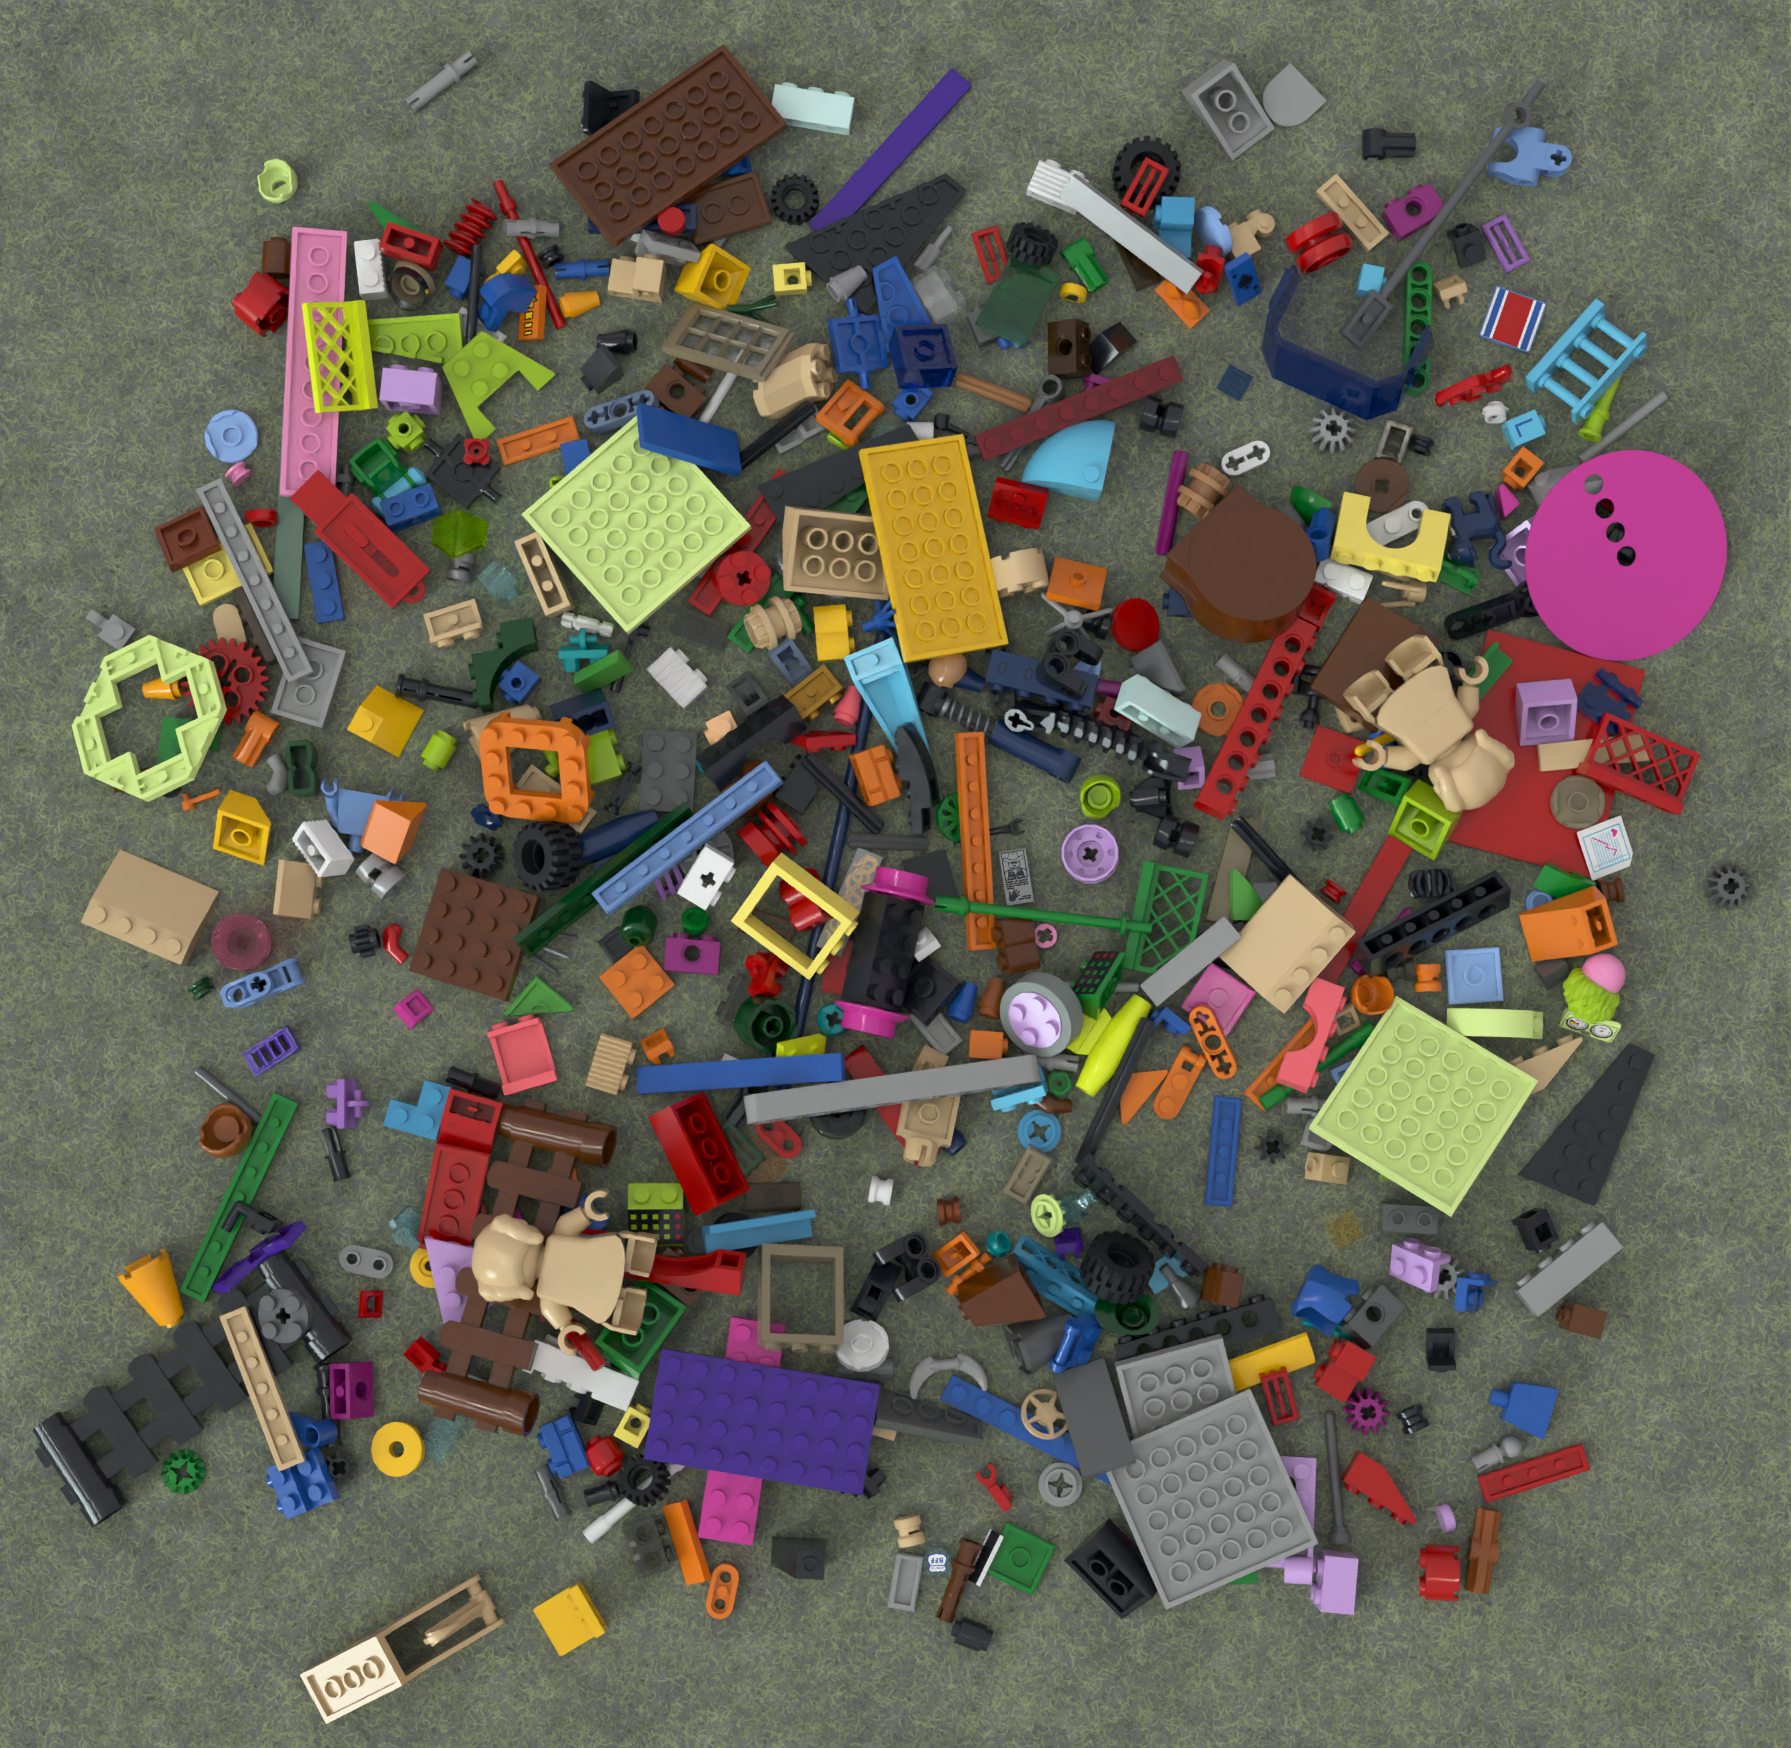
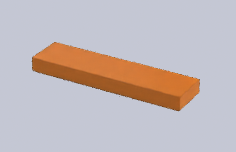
(1267, 1077)

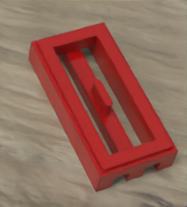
(1134, 207)
(975, 237)
(1273, 1375)

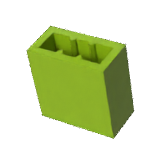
(603, 760)

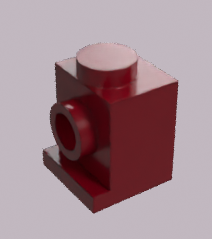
(1102, 712)

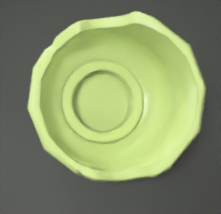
(274, 172)

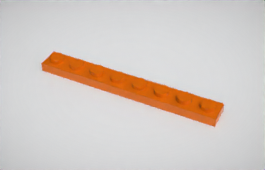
(975, 835)

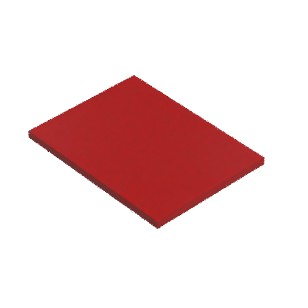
(1520, 816)

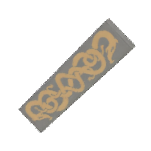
(859, 873)

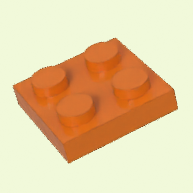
(637, 981)

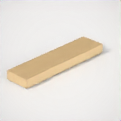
(1569, 754)

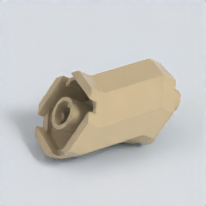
(798, 377)

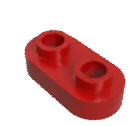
(777, 1137)

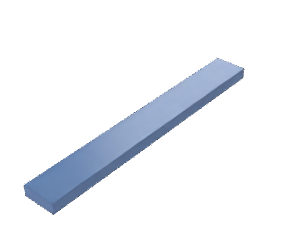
(687, 838)

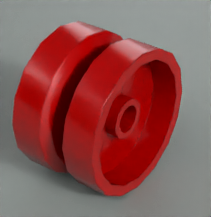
(1319, 243)

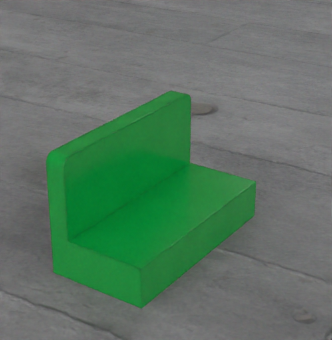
(1497, 664)

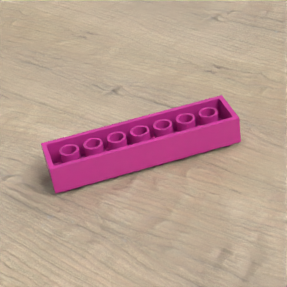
(734, 1499)

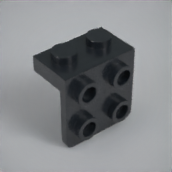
(604, 106)

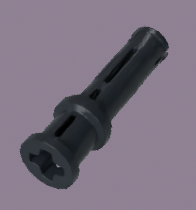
(424, 690)
(323, 1391)

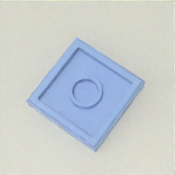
(1473, 975)

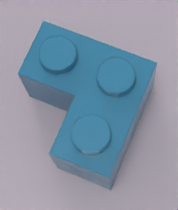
(1175, 222)
(422, 1118)

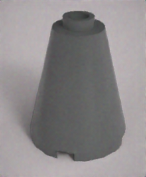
(1036, 1341)

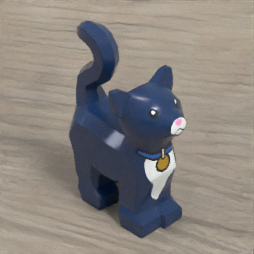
(1475, 526)

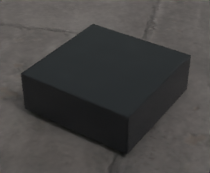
(614, 945)

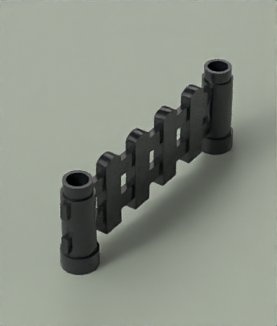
(89, 1479)

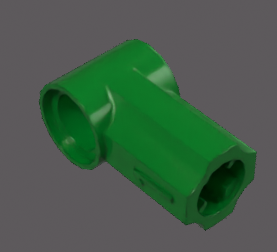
(1082, 262)

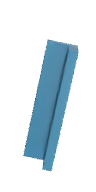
(758, 1231)
(1055, 1283)

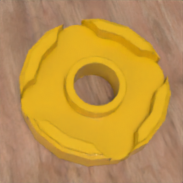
(383, 1451)

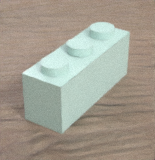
(814, 108)
(1157, 711)

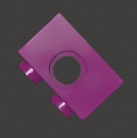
(1400, 222)
(676, 960)
(351, 1390)

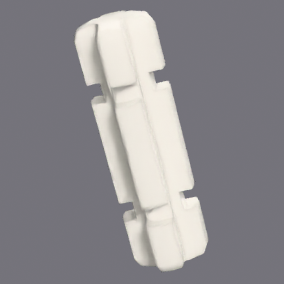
(592, 625)

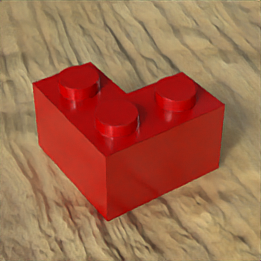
(1343, 1369)

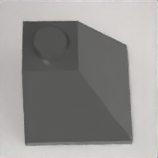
(1158, 668)

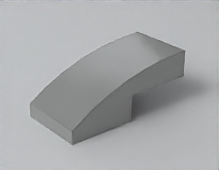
(801, 434)

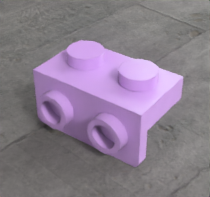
(1417, 1263)

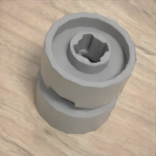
(382, 883)

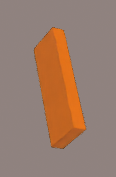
(537, 440)
(686, 1542)

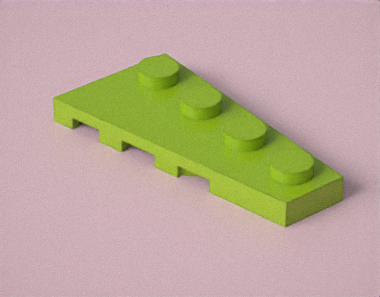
(418, 337)

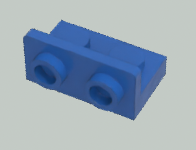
(411, 508)
(1469, 1292)

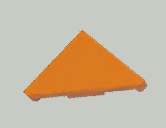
(1137, 1092)

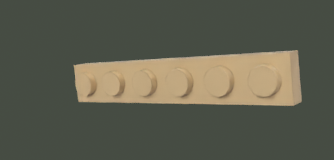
(262, 1388)

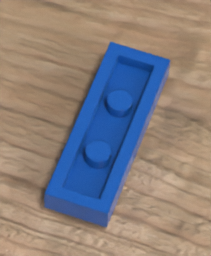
(324, 582)

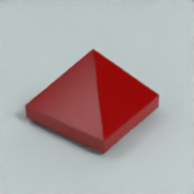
(363, 1311)

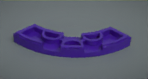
(258, 1254)

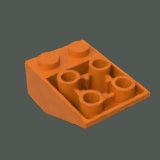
(1569, 926)

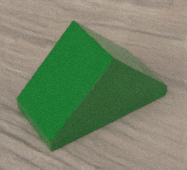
(1384, 786)

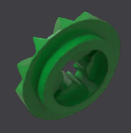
(194, 1466)

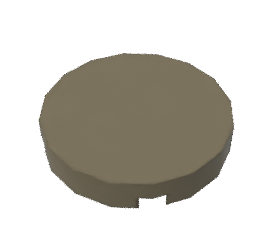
(1577, 802)

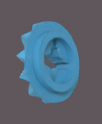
(1052, 1133)

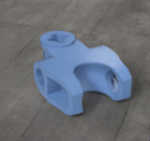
(1532, 158)
(276, 979)

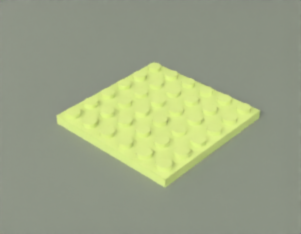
(635, 525)
(1423, 1106)

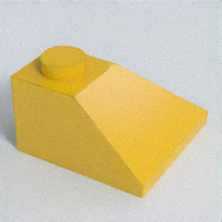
(714, 279)
(385, 720)
(242, 828)

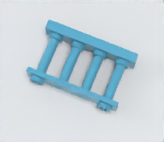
(1575, 338)

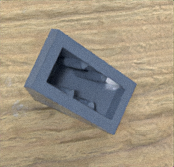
(790, 662)

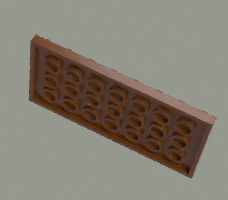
(668, 146)

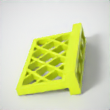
(356, 355)

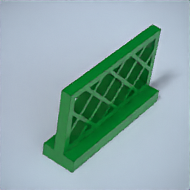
(1143, 911)

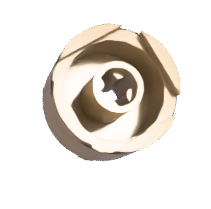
(1019, 572)

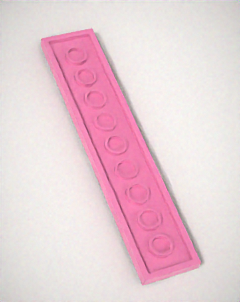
(308, 436)

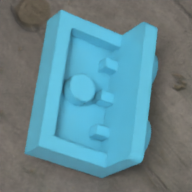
(1008, 1098)

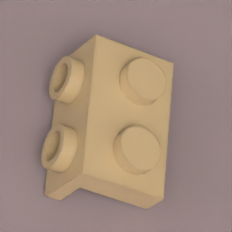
(454, 623)

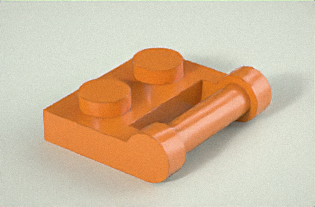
(843, 407)

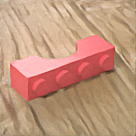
(1299, 1066)

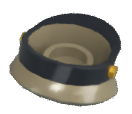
(410, 285)

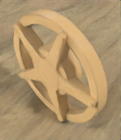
(1044, 1414)

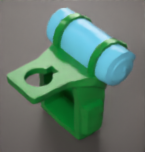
(382, 472)

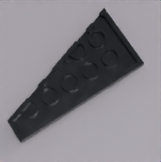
(1585, 1143)
(1133, 1211)

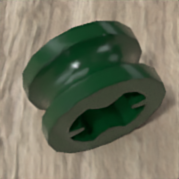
(201, 988)

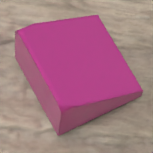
(1505, 500)
(413, 1009)

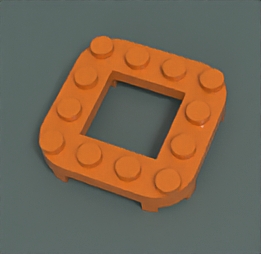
(560, 736)

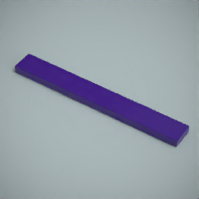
(894, 150)

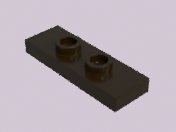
(249, 617)

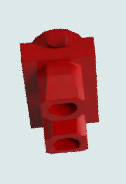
(1212, 265)
(763, 970)

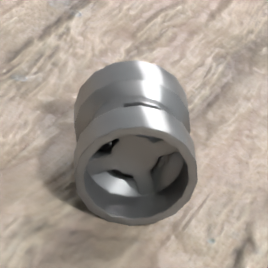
(461, 568)

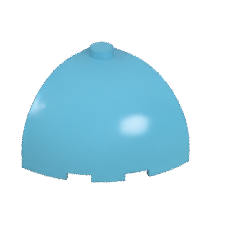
(1073, 460)

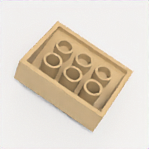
(832, 554)
(150, 907)
(1288, 943)

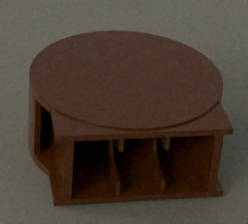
(1243, 570)

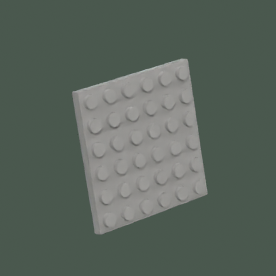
(1210, 1500)

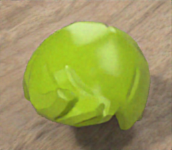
(1099, 796)

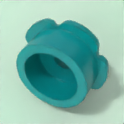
(998, 1243)

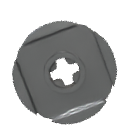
(270, 1315)

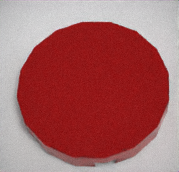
(1135, 624)

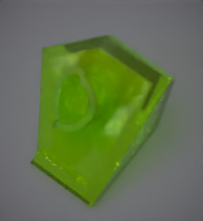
(459, 533)

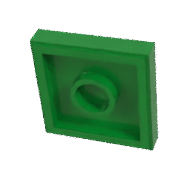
(1021, 1558)

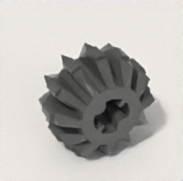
(1721, 877)

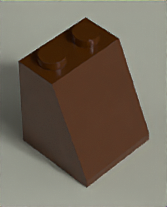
(1000, 1295)

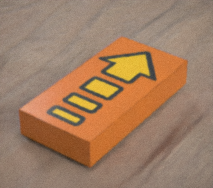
(533, 321)

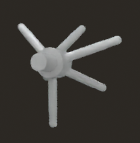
(1073, 619)

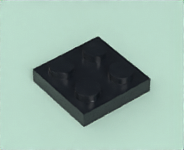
(929, 989)

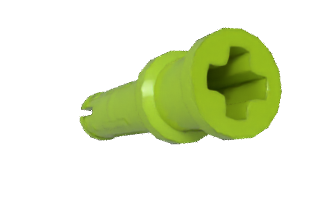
(1596, 420)

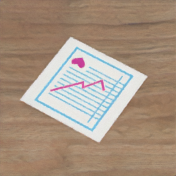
(1605, 847)

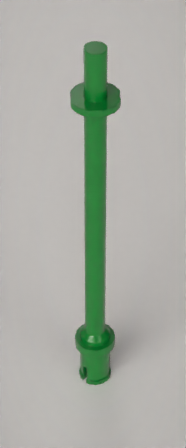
(964, 906)

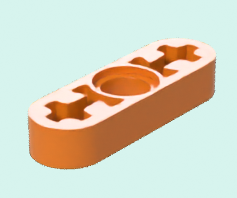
(1198, 1026)

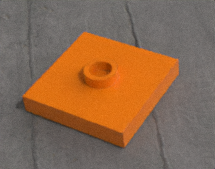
(1076, 583)

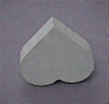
(1313, 1140)

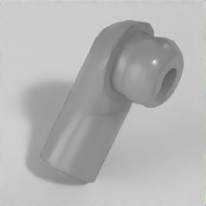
(280, 776)

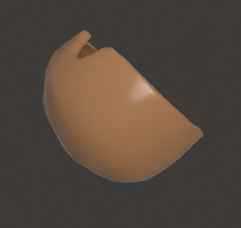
(947, 669)

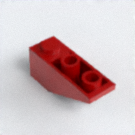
(1373, 1480)

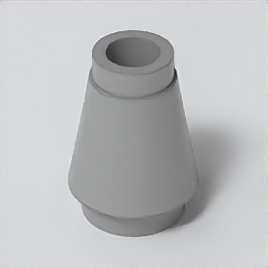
(845, 283)

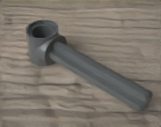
(1043, 400)

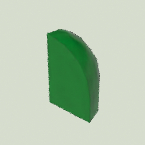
(1307, 502)

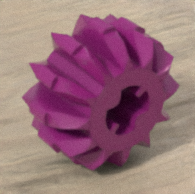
(1367, 1421)

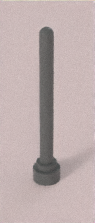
(1339, 1532)

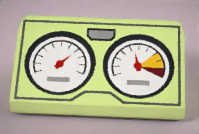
(1602, 1030)

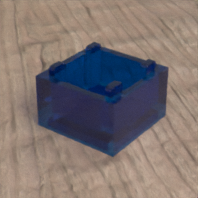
(923, 356)

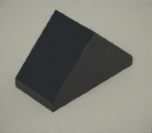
(1109, 346)

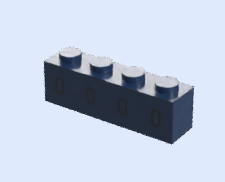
(1019, 675)

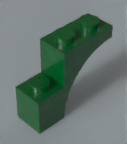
(517, 640)

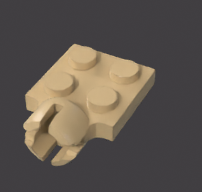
(927, 1127)

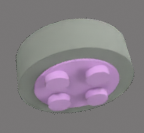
(1041, 1014)

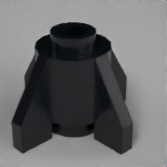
(1152, 797)

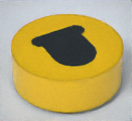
(1073, 292)

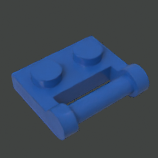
(1077, 1343)

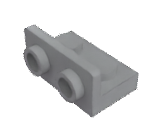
(668, 248)

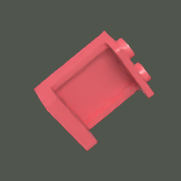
(522, 1055)

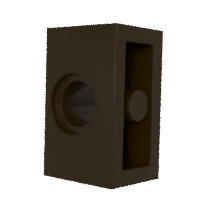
(1060, 339)

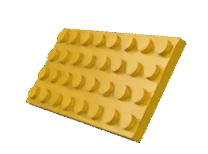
(933, 548)

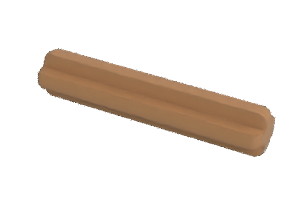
(993, 392)

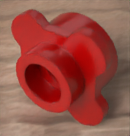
(473, 444)

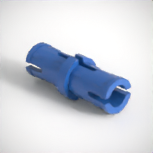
(582, 269)

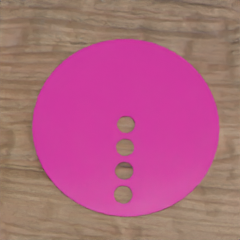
(1677, 565)

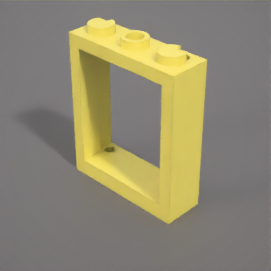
(816, 892)

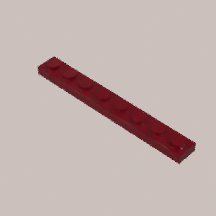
(1078, 408)

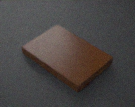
(729, 208)

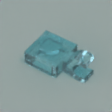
(1075, 1206)

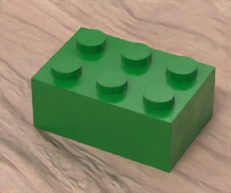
(636, 1351)

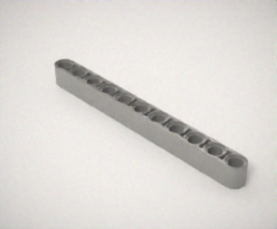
(891, 1089)

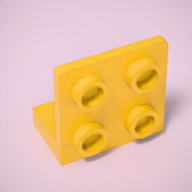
(570, 1618)

